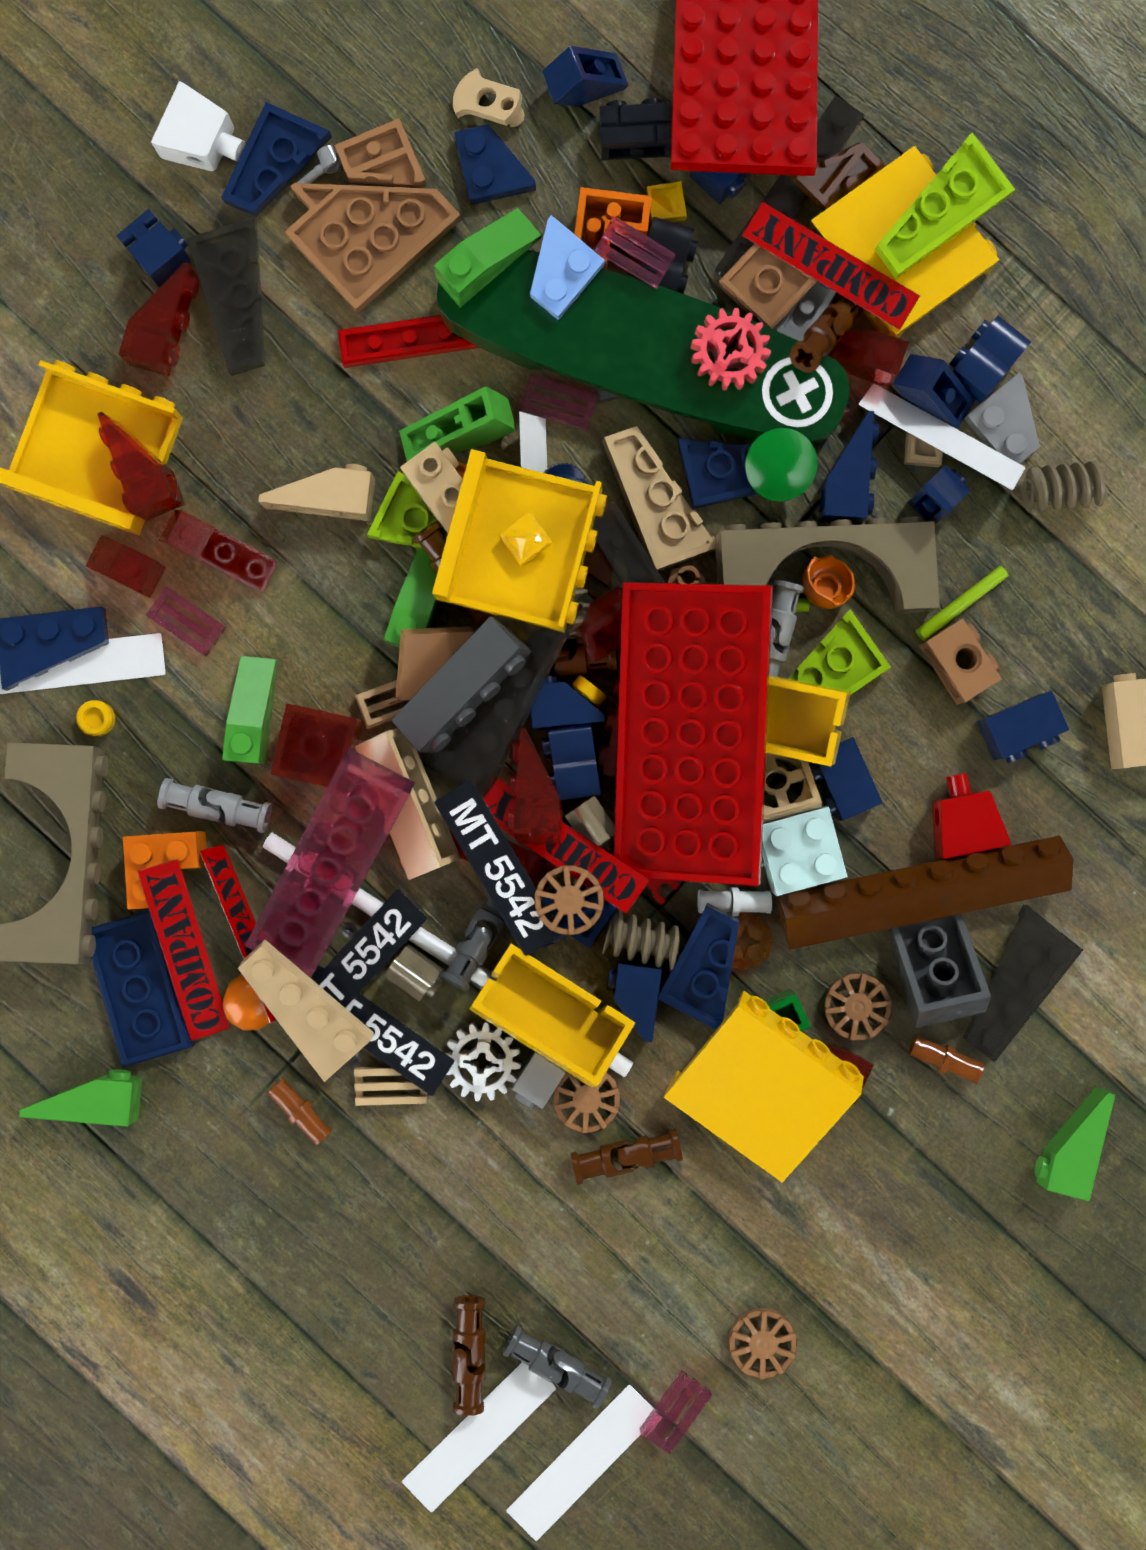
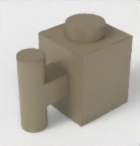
(593, 823)
(415, 973)

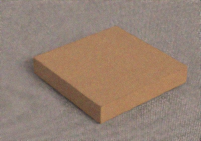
(765, 285)
(424, 653)

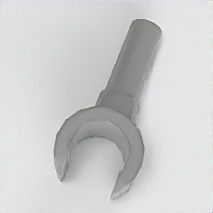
(328, 164)

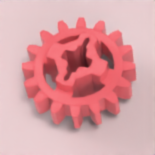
(719, 341)

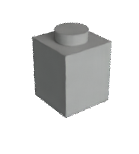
(537, 1081)

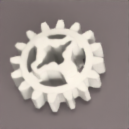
(499, 1061)

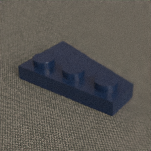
(703, 968)

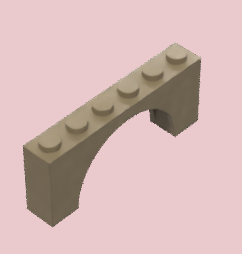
(898, 551)
(74, 782)

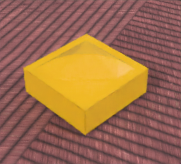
(667, 202)
(525, 538)

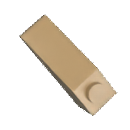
(330, 493)

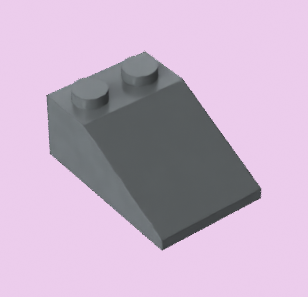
(939, 970)

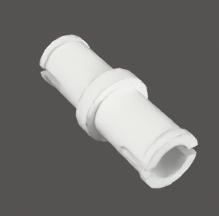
(736, 901)

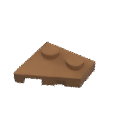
(381, 158)

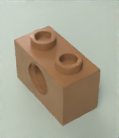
(942, 653)

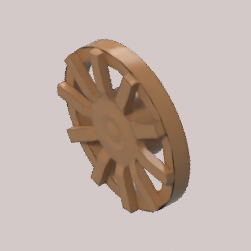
(569, 900)
(857, 1006)
(586, 1101)
(762, 1343)

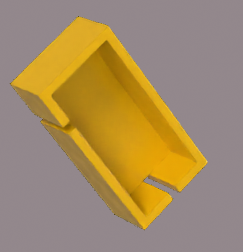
(804, 720)
(552, 1016)

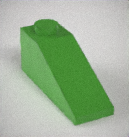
(485, 256)
(461, 425)
(415, 603)
(250, 712)
(104, 1101)
(1075, 1150)

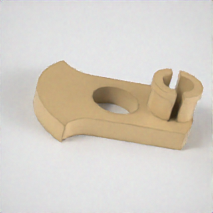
(505, 108)

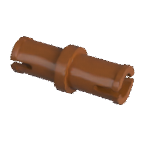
(946, 1059)
(299, 1111)

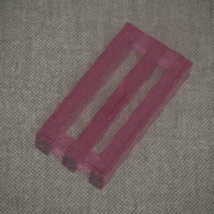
(642, 241)
(581, 423)
(211, 638)
(663, 1405)

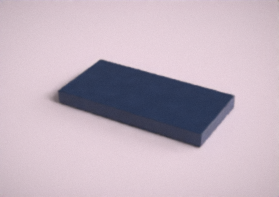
(138, 990)

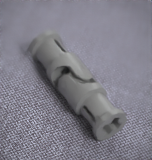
(783, 611)
(219, 807)

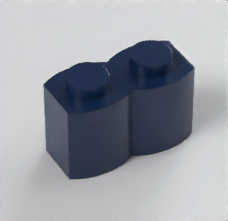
(990, 357)
(573, 761)

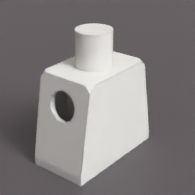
(195, 131)

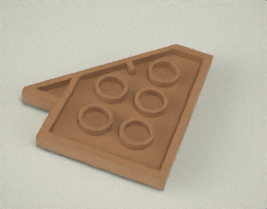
(367, 233)

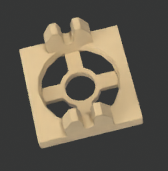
(809, 797)

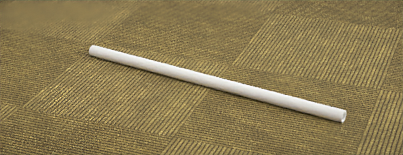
(421, 937)

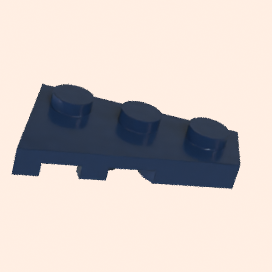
(272, 158)
(714, 471)
(45, 640)

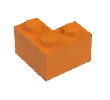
(598, 208)
(155, 849)

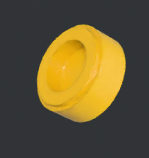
(588, 691)
(95, 718)

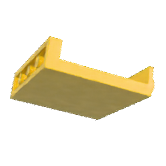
(873, 208)
(63, 452)
(481, 569)
(765, 1087)

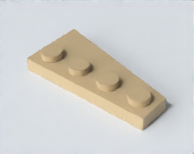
(660, 513)
(309, 1015)

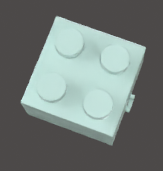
(801, 852)

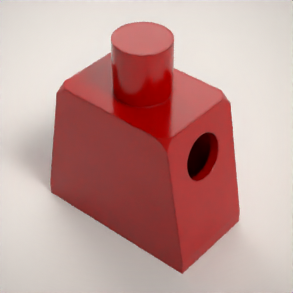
(966, 821)

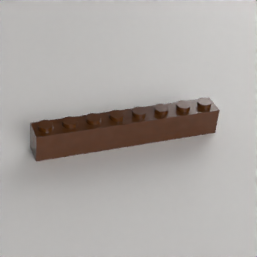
(925, 892)

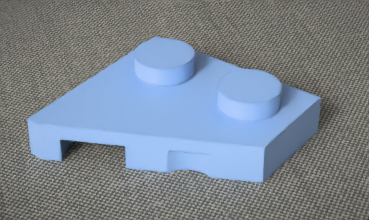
(562, 269)

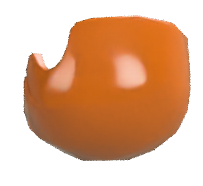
(828, 582)
(244, 1006)

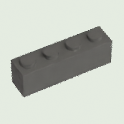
(462, 686)

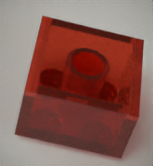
(313, 744)

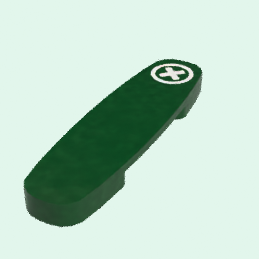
(638, 347)

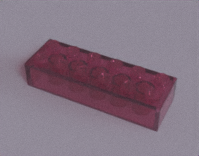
(331, 860)

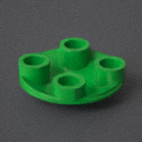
(781, 464)

